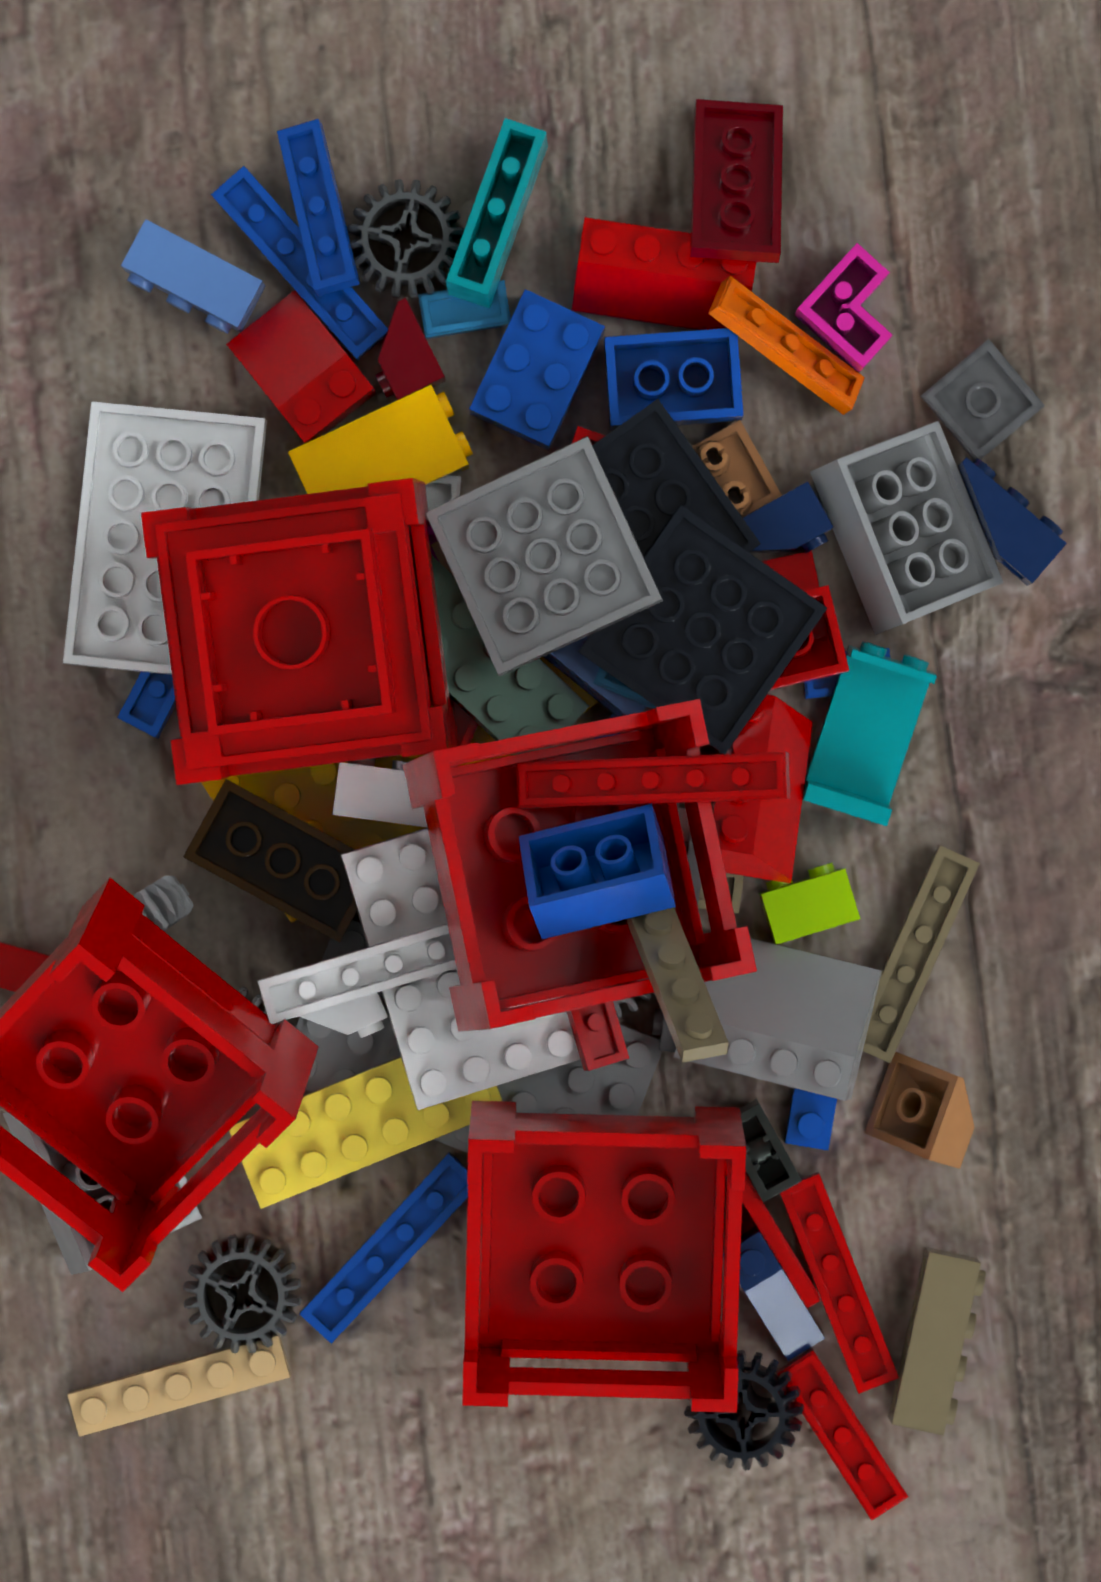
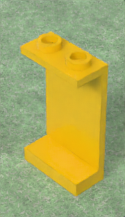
(386, 445)

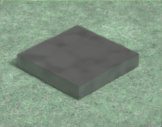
(982, 400)

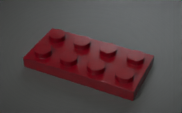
(737, 181)

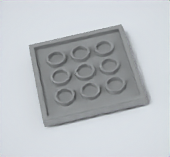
(544, 556)

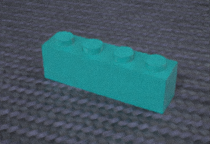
(497, 213)

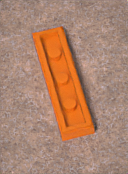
(786, 345)

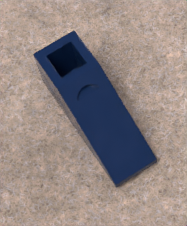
(1013, 533)

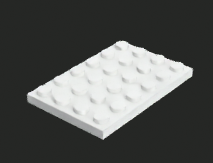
(134, 465)
(399, 896)

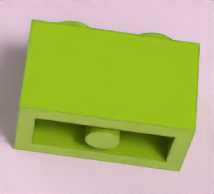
(809, 904)

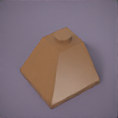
(923, 1111)

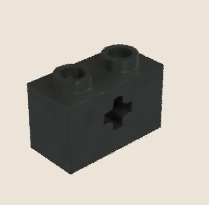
(765, 1155)

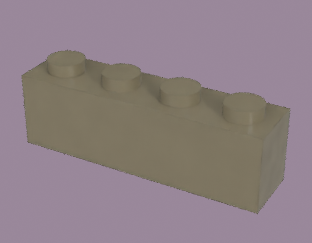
(935, 1341)

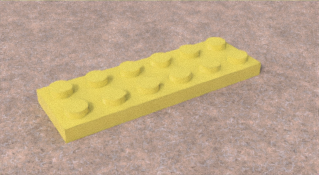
(351, 1129)

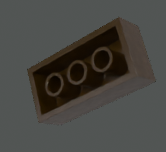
(276, 859)

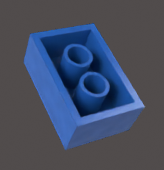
(537, 370)
(688, 372)
(596, 871)

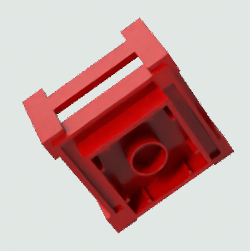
(301, 630)
(483, 886)
(133, 1073)
(603, 1251)

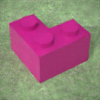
(837, 312)

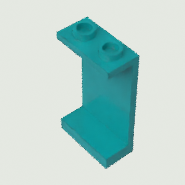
(867, 733)

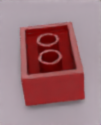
(301, 368)

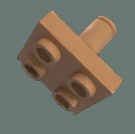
(738, 468)

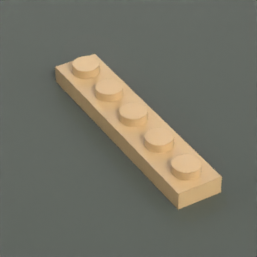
(176, 1386)

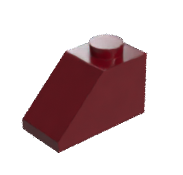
(406, 356)

